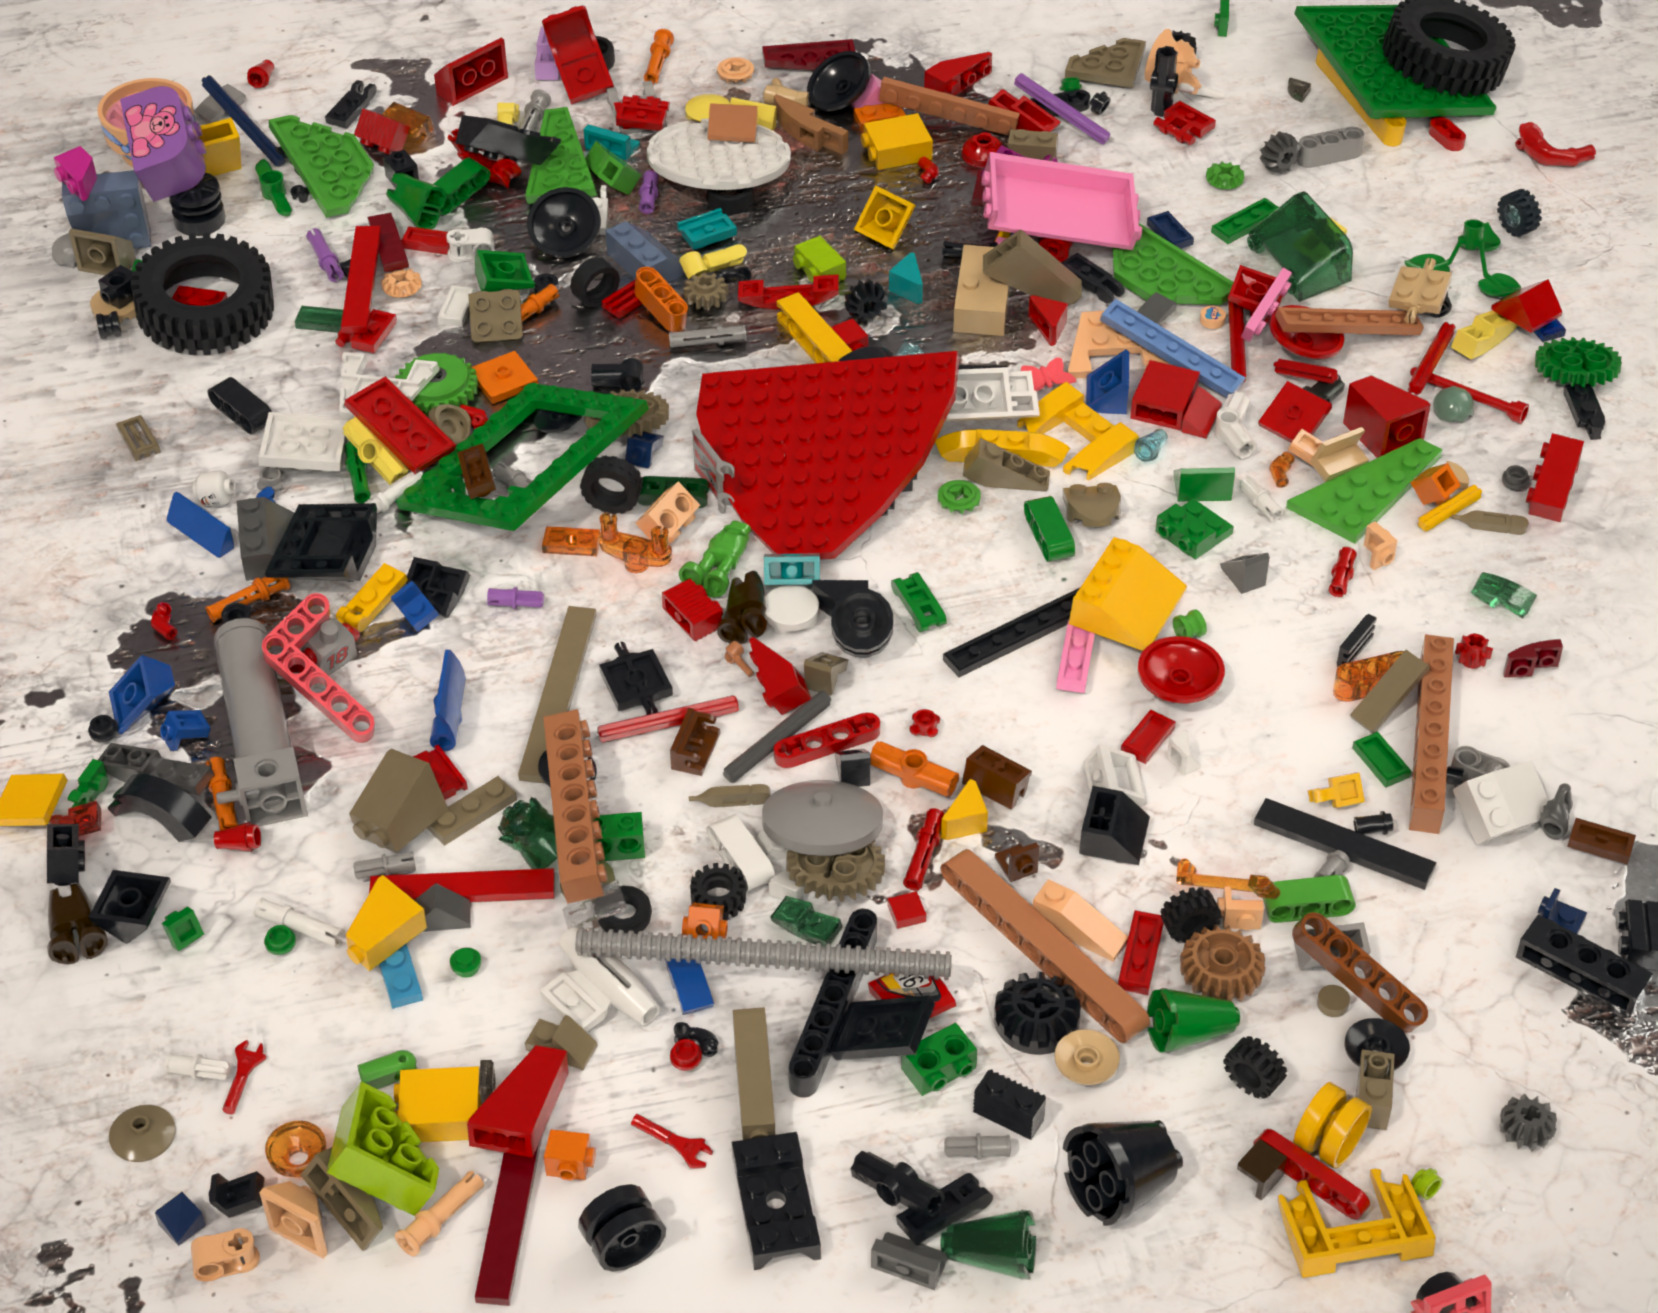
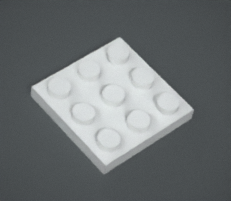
(303, 442)

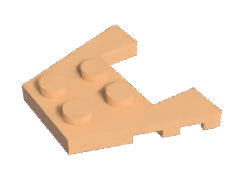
(1099, 339)

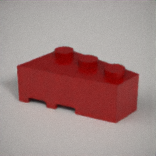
(1554, 477)

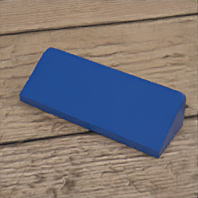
(200, 525)

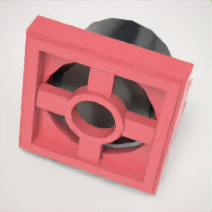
(1449, 1294)

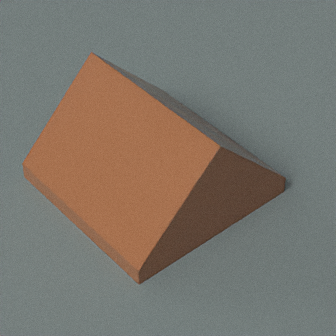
(732, 122)

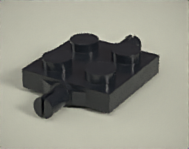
(635, 679)

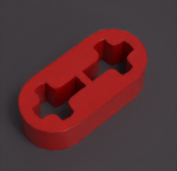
(1447, 133)

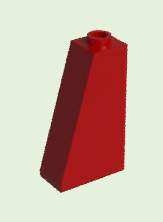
(521, 1105)

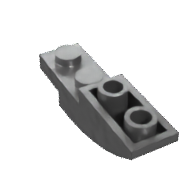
(126, 760)

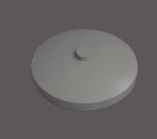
(822, 817)

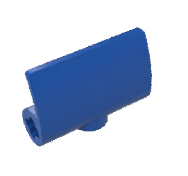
(448, 703)

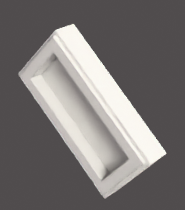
(456, 306)

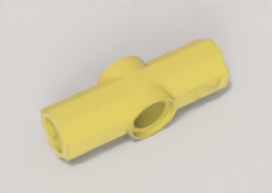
(373, 451)

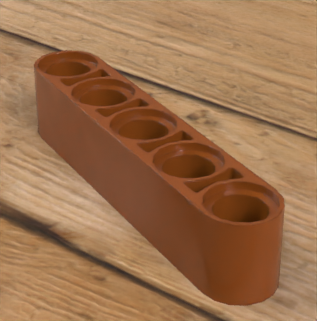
(1375, 975)

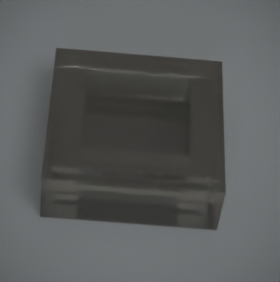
(487, 1079)

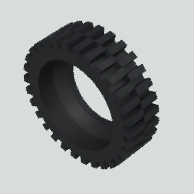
(1443, 67)
(207, 325)

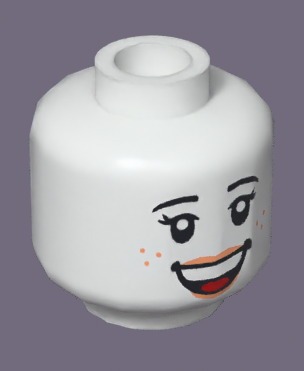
(213, 488)

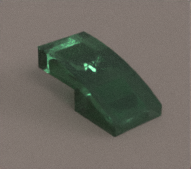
(1496, 589)
(802, 921)

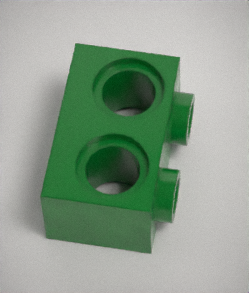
(622, 836)
(936, 1053)

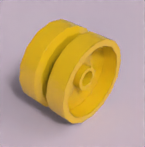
(1332, 1125)

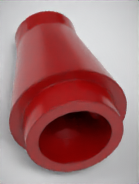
(260, 74)
(240, 837)

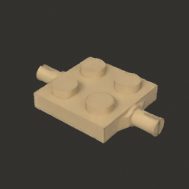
(1420, 290)

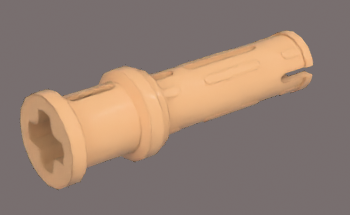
(429, 1222)

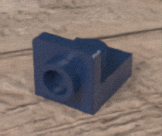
(641, 448)
(1562, 913)

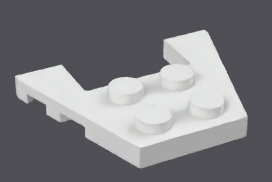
(354, 381)

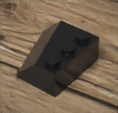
(504, 140)

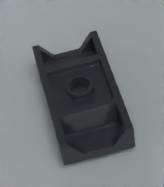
(774, 1170)

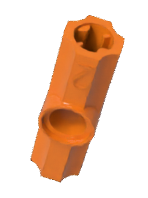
(914, 768)

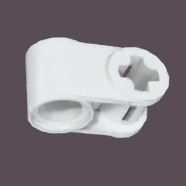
(469, 242)

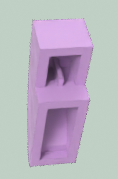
(544, 63)

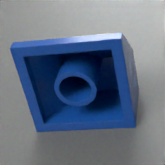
(140, 691)

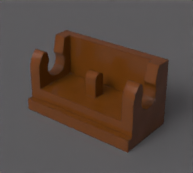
(694, 743)
(996, 776)

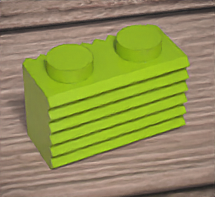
(818, 259)

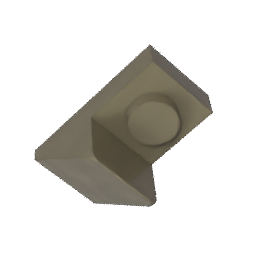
(822, 671)
(565, 1036)

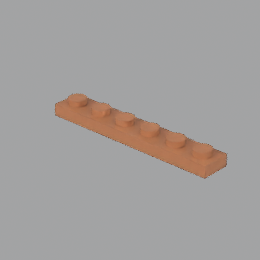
(948, 106)
(1346, 321)

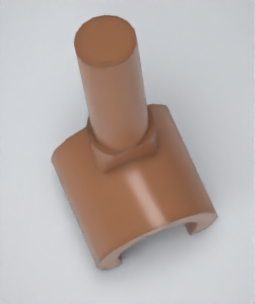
(733, 654)

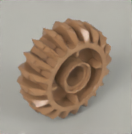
(1222, 964)

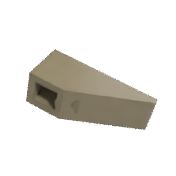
(999, 468)

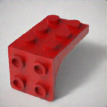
(577, 54)

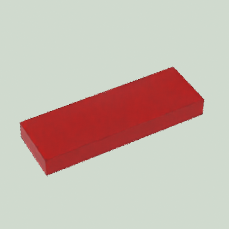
(1141, 952)

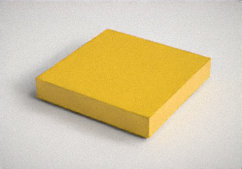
(30, 799)

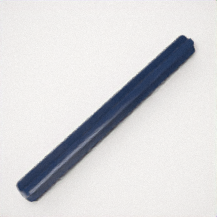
(242, 120)

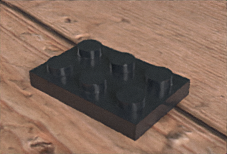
(882, 1028)

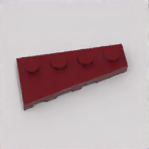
(803, 55)

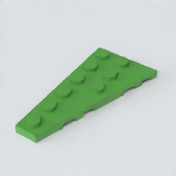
(565, 165)
(1365, 493)

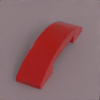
(757, 295)

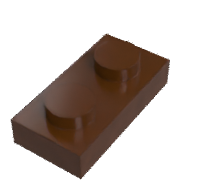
(1601, 841)

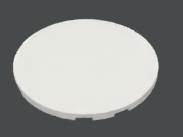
(690, 159)

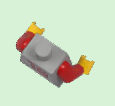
(330, 646)

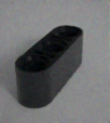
(239, 405)

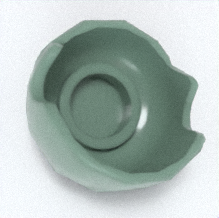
(1453, 404)

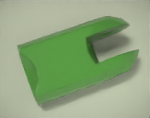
(386, 1068)

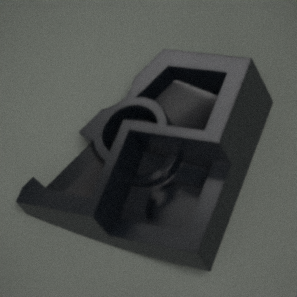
(438, 583)

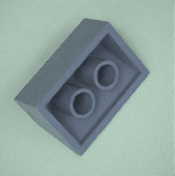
(637, 248)

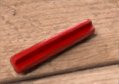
(1306, 371)

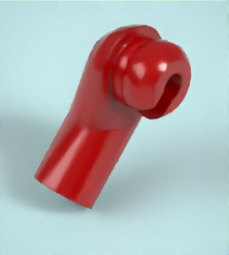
(931, 170)

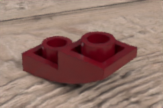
(1534, 655)

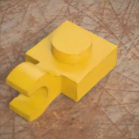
(1342, 790)

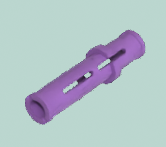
(327, 260)

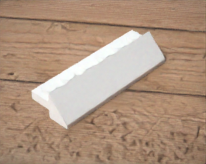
(994, 395)

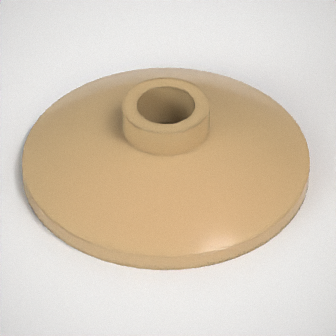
(1087, 1047)

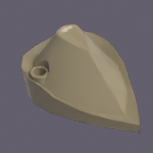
(449, 420)

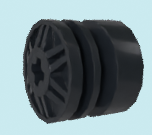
(199, 208)

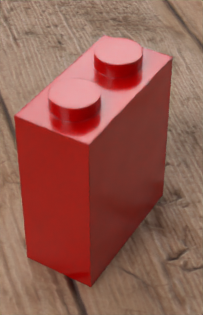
(1164, 394)

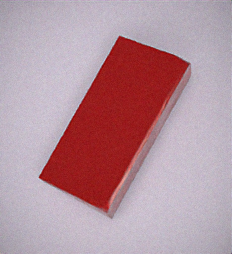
(1201, 414)

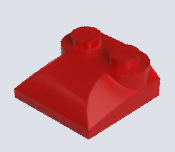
(1250, 288)

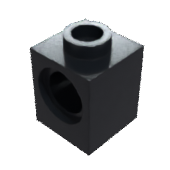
(116, 287)

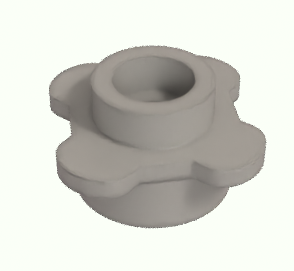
(271, 478)

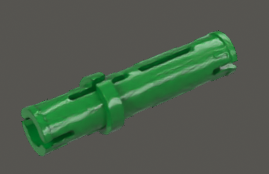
(357, 473)

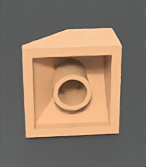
(295, 1215)

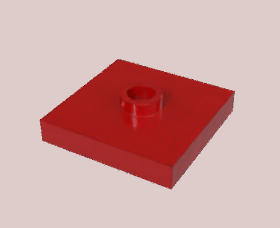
(1293, 411)

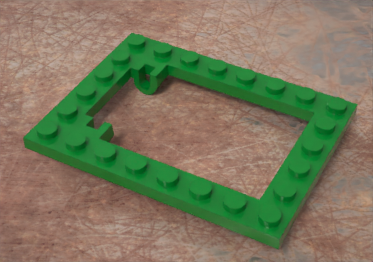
(433, 491)

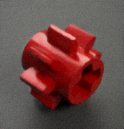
(1473, 651)

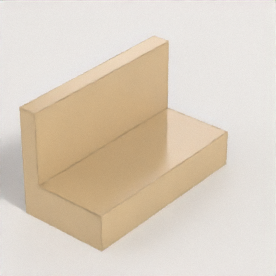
(1339, 455)

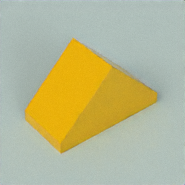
(966, 814)

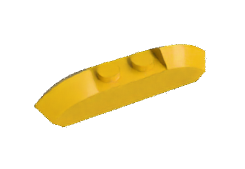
(1029, 445)

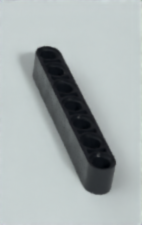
(829, 1010)

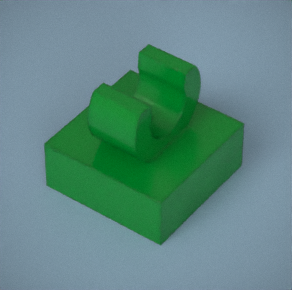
(182, 928)

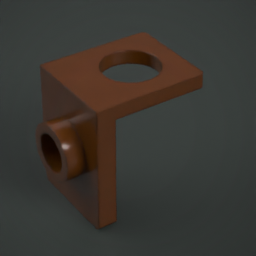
(1022, 861)

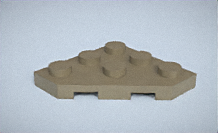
(1109, 65)

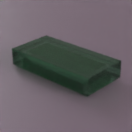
(319, 319)

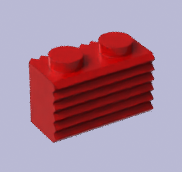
(382, 131)
(692, 609)

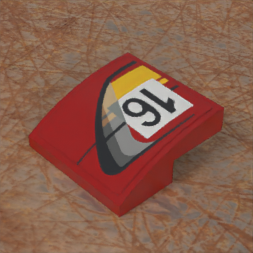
(899, 987)

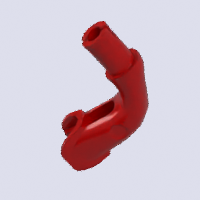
(1541, 151)
(500, 171)

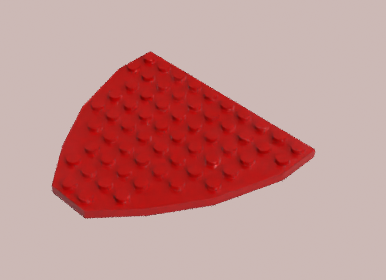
(824, 442)

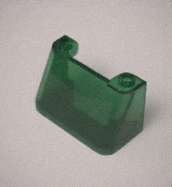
(1306, 244)

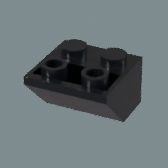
(1113, 827)

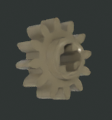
(705, 291)

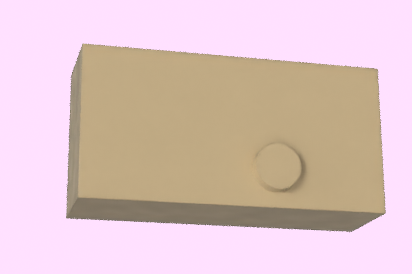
(979, 300)

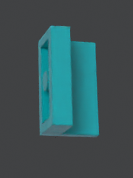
(616, 142)

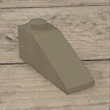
(347, 1203)

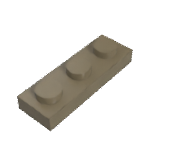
(473, 810)

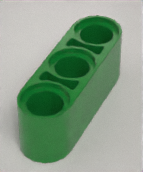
(462, 183)
(1049, 528)

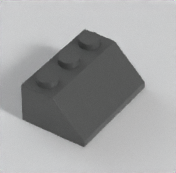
(260, 532)

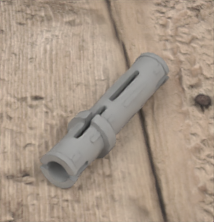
(737, 333)

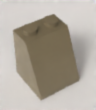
(397, 802)

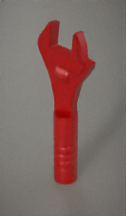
(246, 1062)
(684, 1146)

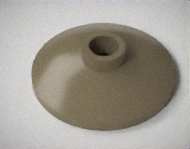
(146, 1142)

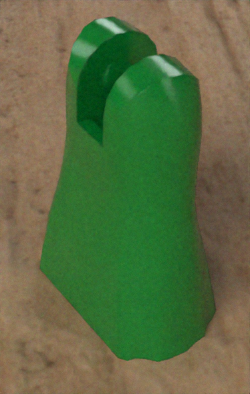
(417, 199)

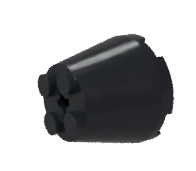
(1119, 1166)

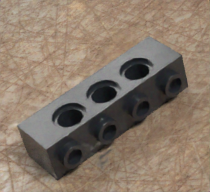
(1584, 965)

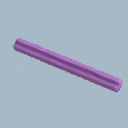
(1062, 108)

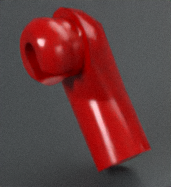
(477, 416)
(161, 621)

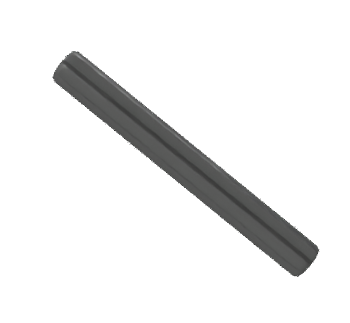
(784, 730)

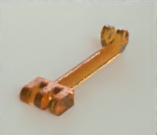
(1260, 885)

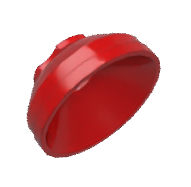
(976, 153)

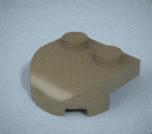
(1092, 504)

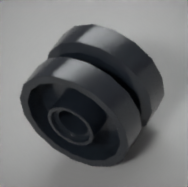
(862, 606)
(621, 1227)

